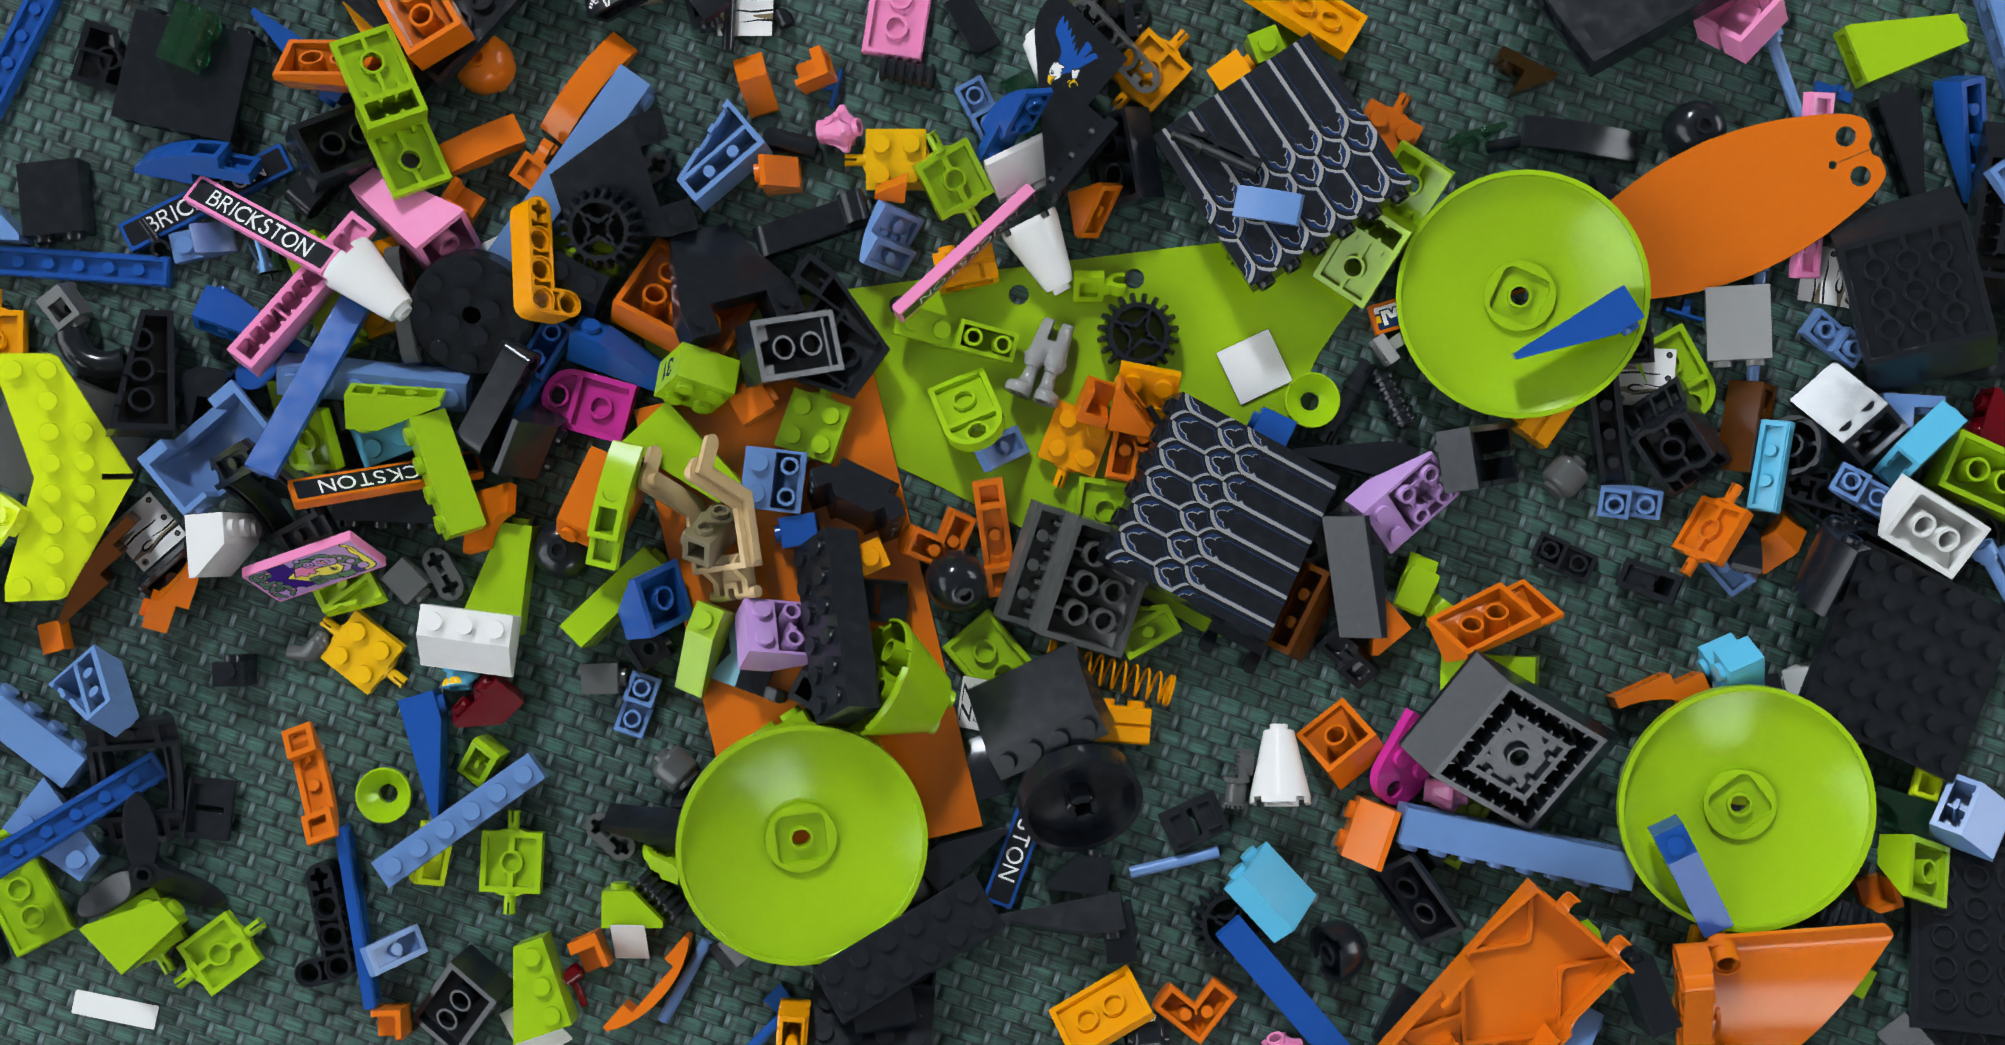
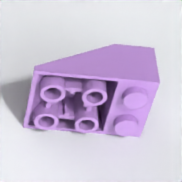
(1401, 500)
(769, 635)

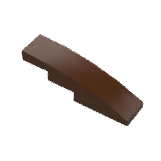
(94, 573)

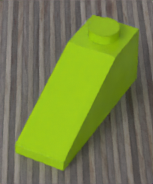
(380, 406)
(703, 646)

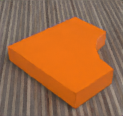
(496, 505)

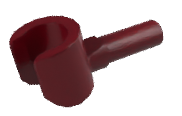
(571, 977)

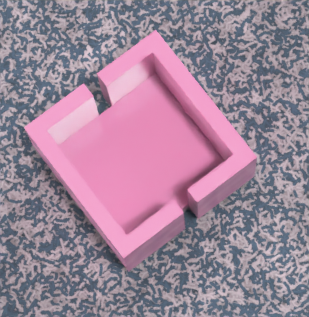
(1741, 26)

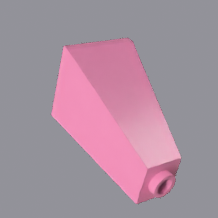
(418, 222)

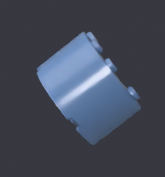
(183, 464)

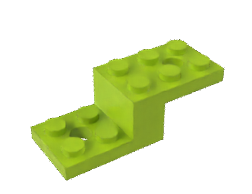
(390, 111)
(1384, 239)

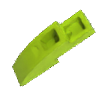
(959, 335)
(612, 504)

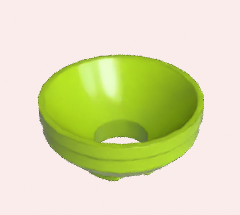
(1327, 396)
(369, 795)

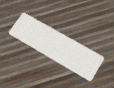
(115, 1009)

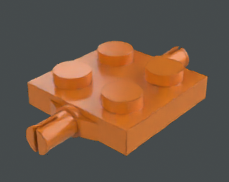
(1392, 122)
(1712, 530)

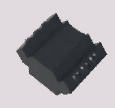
(1675, 437)
(857, 498)

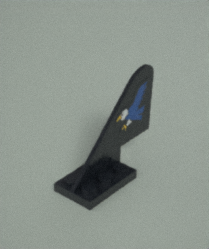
(1077, 65)

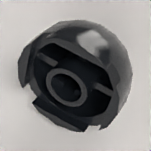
(1692, 125)
(1808, 447)
(559, 557)
(956, 581)
(1340, 949)

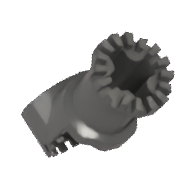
(1236, 784)

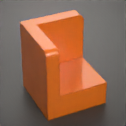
(816, 72)
(465, 198)
(1094, 402)
(1877, 893)
(592, 950)
(393, 1019)

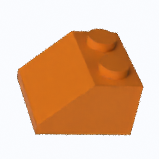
(1341, 743)
(1367, 832)

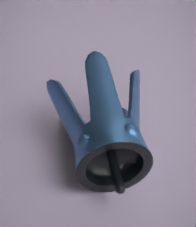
(265, 264)

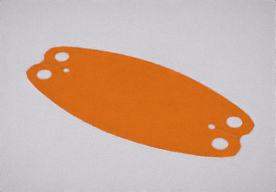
(1747, 200)

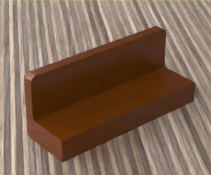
(1744, 408)

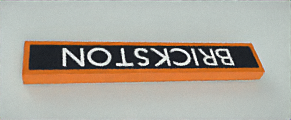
(365, 483)

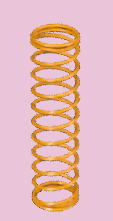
(1167, 688)

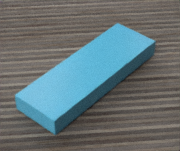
(1770, 466)

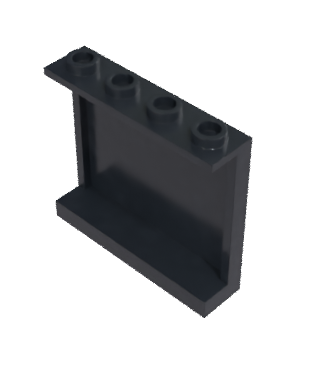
(178, 100)

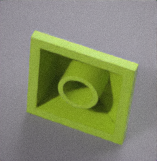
(1916, 867)

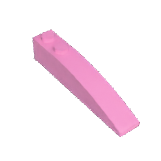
(292, 306)

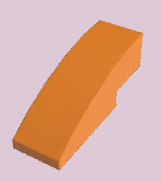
(482, 145)

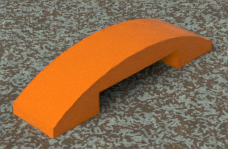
(586, 85)
(993, 531)
(314, 783)
(630, 1011)

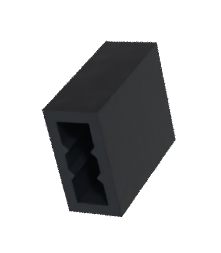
(56, 200)
(1647, 994)

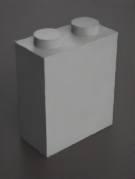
(1738, 325)

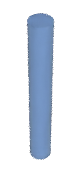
(1174, 862)
(684, 980)

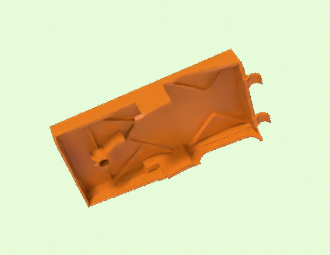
(1516, 979)

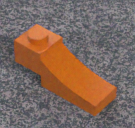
(162, 603)
(1659, 687)

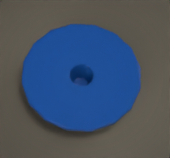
(249, 381)

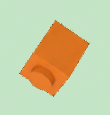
(754, 403)

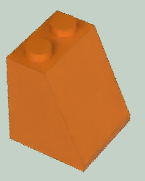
(576, 510)

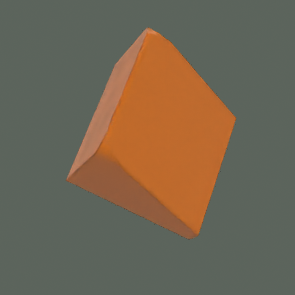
(892, 190)
(55, 637)

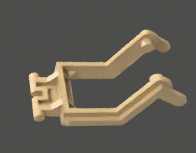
(733, 573)

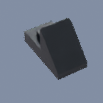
(1650, 581)

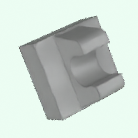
(1386, 348)

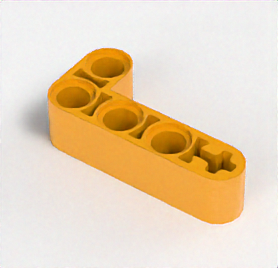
(533, 266)

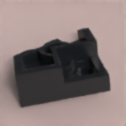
(98, 57)

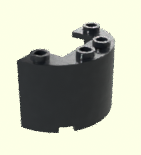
(1832, 558)

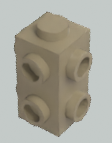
(709, 535)

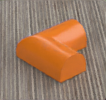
(1123, 456)
(927, 546)
(1195, 1016)

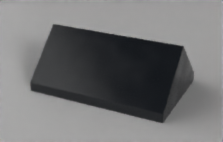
(1417, 898)

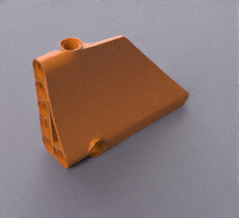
(1770, 983)

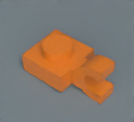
(531, 166)

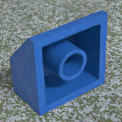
(654, 602)

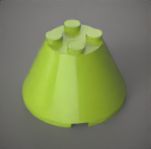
(910, 685)

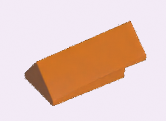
(312, 66)
(1491, 619)

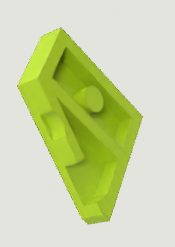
(351, 594)
(1151, 628)

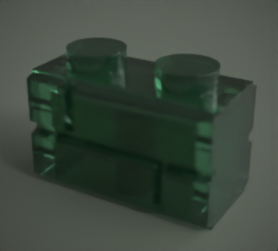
(189, 37)

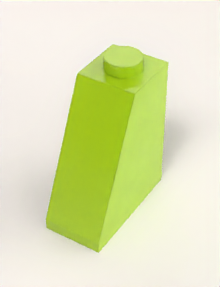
(135, 933)

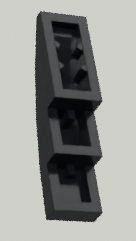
(1579, 139)

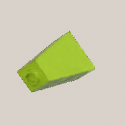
(1891, 46)
(678, 443)
(507, 572)
(600, 611)

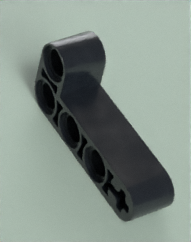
(814, 225)
(497, 401)
(325, 921)

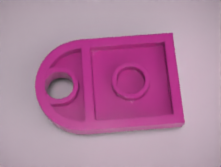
(593, 403)
(1398, 766)

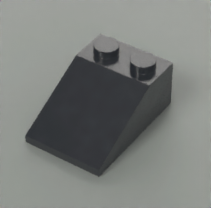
(330, 148)
(788, 347)
(463, 998)

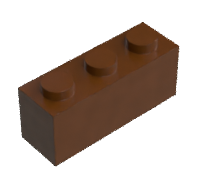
(1302, 612)

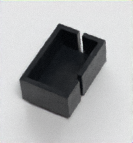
(1463, 461)

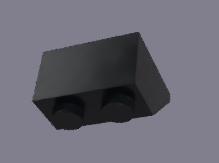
(585, 281)
(531, 443)

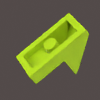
(1416, 584)

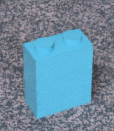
(1920, 443)
(1269, 891)

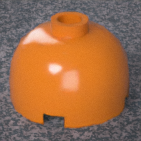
(489, 69)

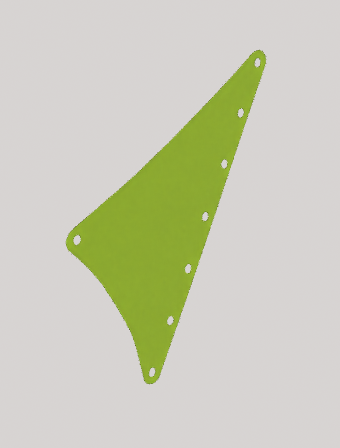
(1212, 314)

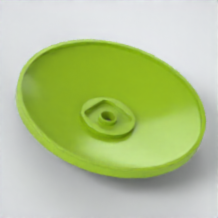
(1506, 234)
(1803, 815)
(810, 897)

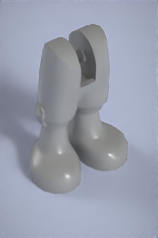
(1043, 353)

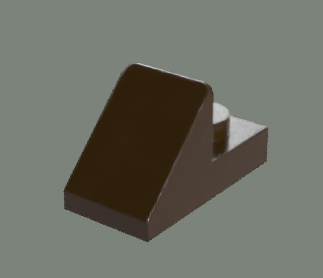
(1528, 72)

